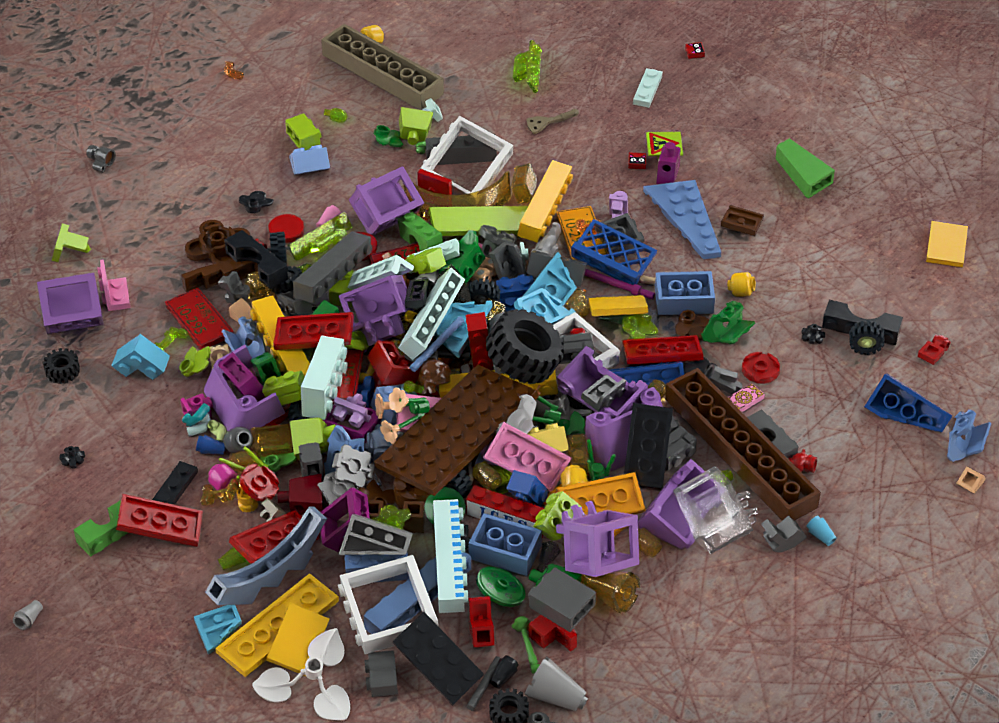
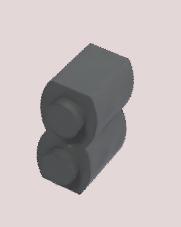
(382, 673)

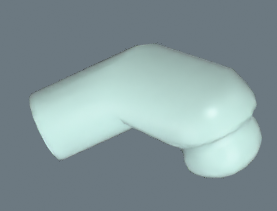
(200, 428)

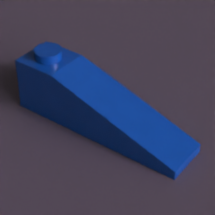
(900, 403)

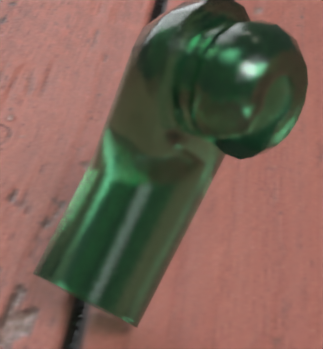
(613, 318)

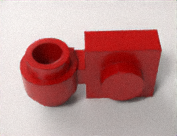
(934, 350)

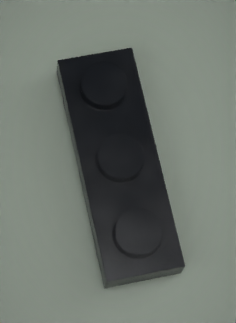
(417, 294)
(176, 483)

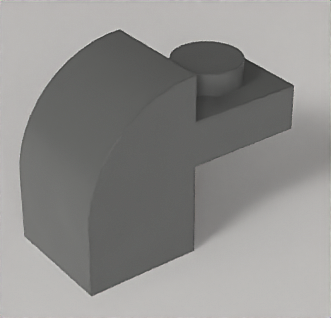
(783, 535)

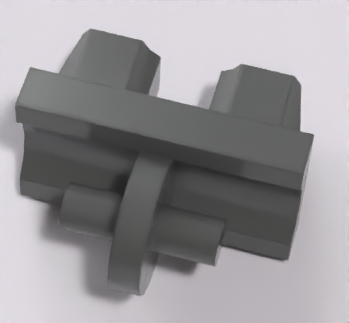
(234, 288)

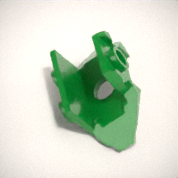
(470, 256)
(736, 326)

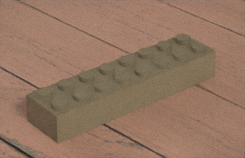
(382, 66)

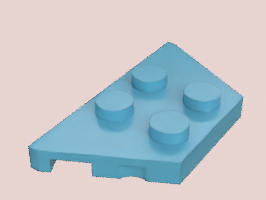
(555, 280)
(543, 305)
(459, 339)

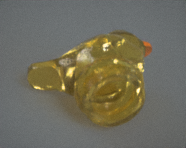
(578, 303)

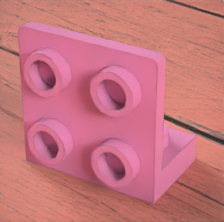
(115, 290)

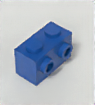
(527, 488)

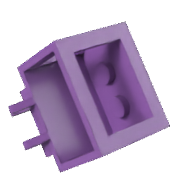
(384, 200)
(70, 305)
(378, 308)
(590, 540)

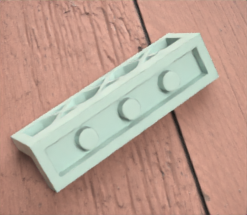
(379, 270)

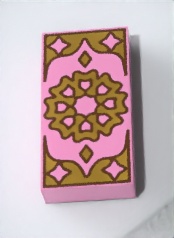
(746, 397)

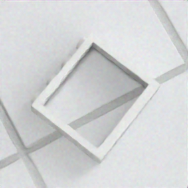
(480, 134)
(610, 353)
(375, 573)

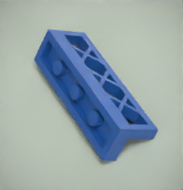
(661, 371)

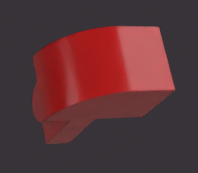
(481, 622)
(545, 632)

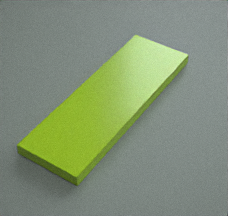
(459, 220)

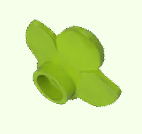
(195, 361)

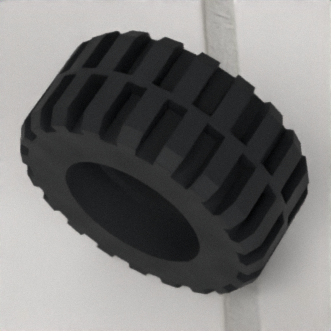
(525, 346)

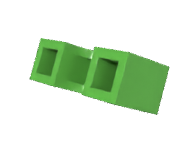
(414, 228)
(96, 537)

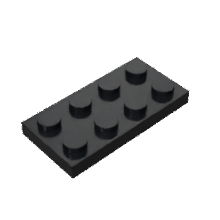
(648, 443)
(438, 658)

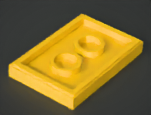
(947, 244)
(618, 305)
(294, 636)

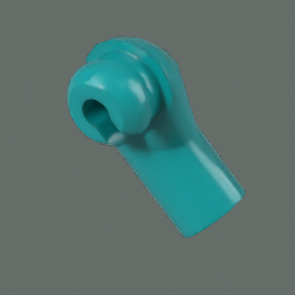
(197, 417)

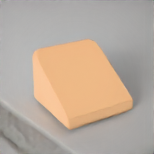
(240, 309)
(971, 480)

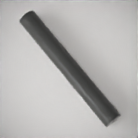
(482, 686)

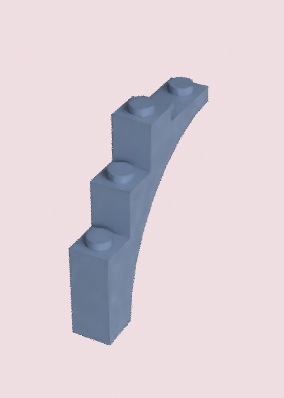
(290, 554)

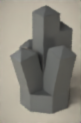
(723, 379)

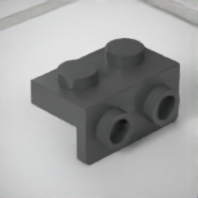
(507, 261)
(603, 392)

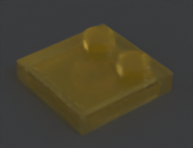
(272, 440)

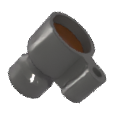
(103, 157)

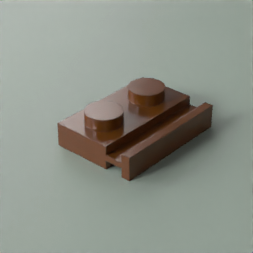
(742, 220)

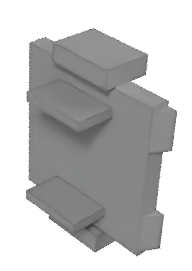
(353, 465)
(334, 488)

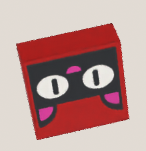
(695, 50)
(637, 160)

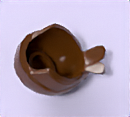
(433, 373)

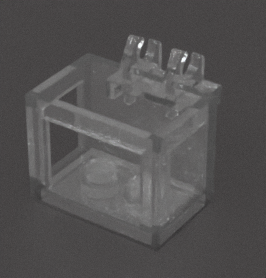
(717, 513)

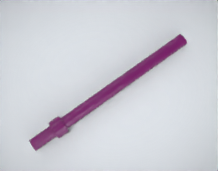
(634, 289)

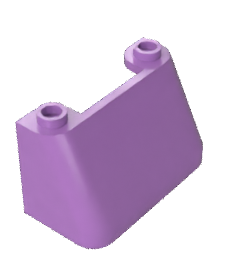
(585, 371)
(611, 435)
(664, 514)

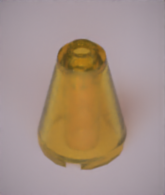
(614, 589)

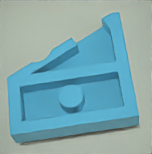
(217, 625)

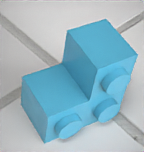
(140, 355)

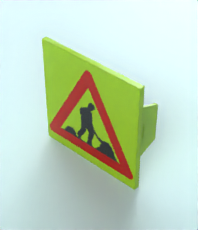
(656, 140)

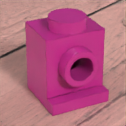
(194, 403)

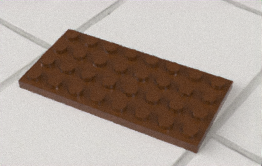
(453, 430)

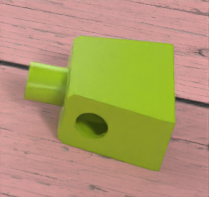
(414, 124)
(310, 431)

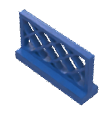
(603, 262)

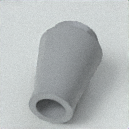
(26, 616)

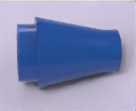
(209, 445)

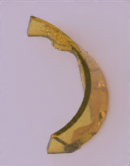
(494, 195)

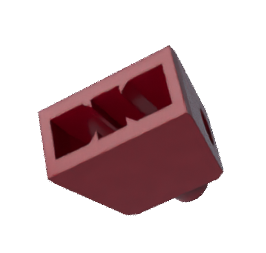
(303, 494)

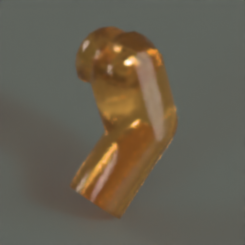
(231, 72)
(581, 226)

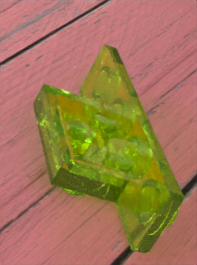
(528, 66)
(321, 237)

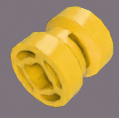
(245, 502)

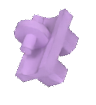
(618, 204)
(352, 406)

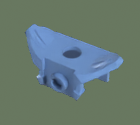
(246, 330)
(974, 436)
(336, 440)

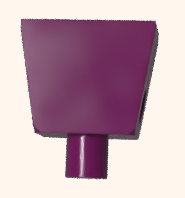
(669, 156)

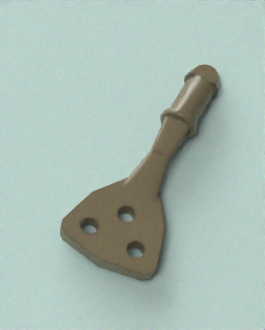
(538, 123)

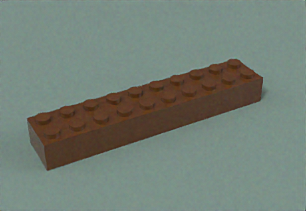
(742, 445)

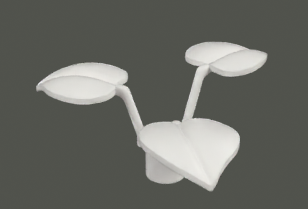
(324, 649)

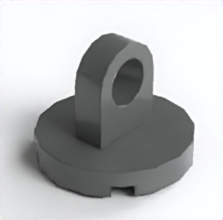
(493, 238)

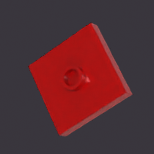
(434, 182)

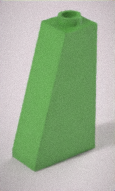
(804, 168)

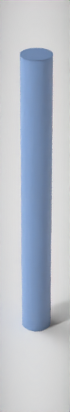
(436, 344)

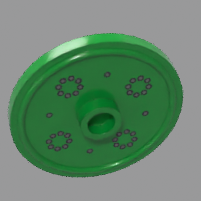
(500, 586)

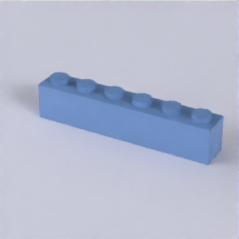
(402, 603)

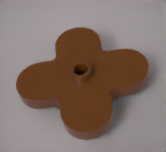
(211, 242)

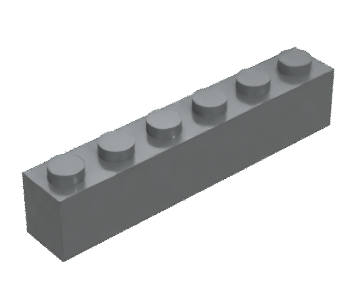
(332, 267)

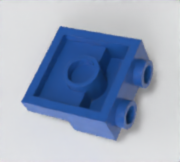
(513, 289)

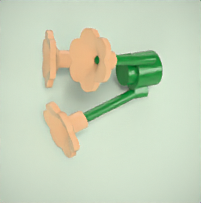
(397, 402)

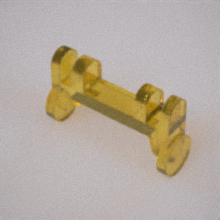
(224, 494)

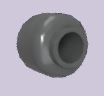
(237, 439)

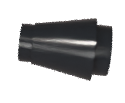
(504, 671)

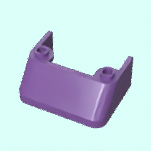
(246, 410)

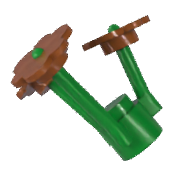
(550, 416)

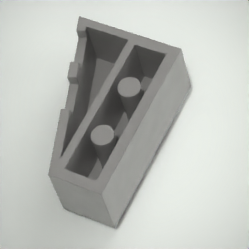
(373, 537)

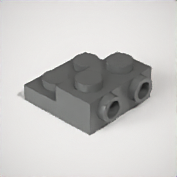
(624, 225)
(290, 304)

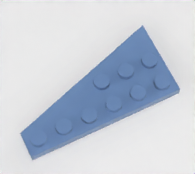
(686, 211)

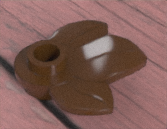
(690, 324)
(375, 493)

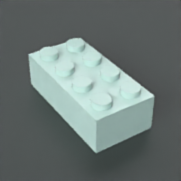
(323, 377)

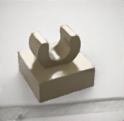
(271, 509)

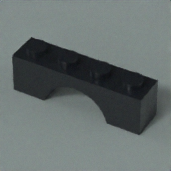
(244, 248)
(841, 319)

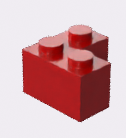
(390, 365)

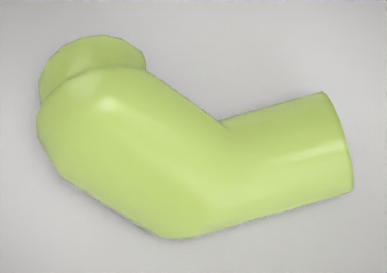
(217, 429)

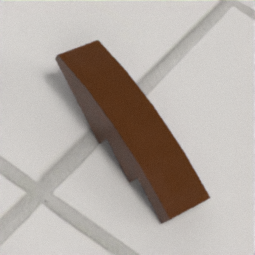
(211, 274)

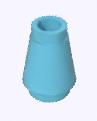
(820, 529)

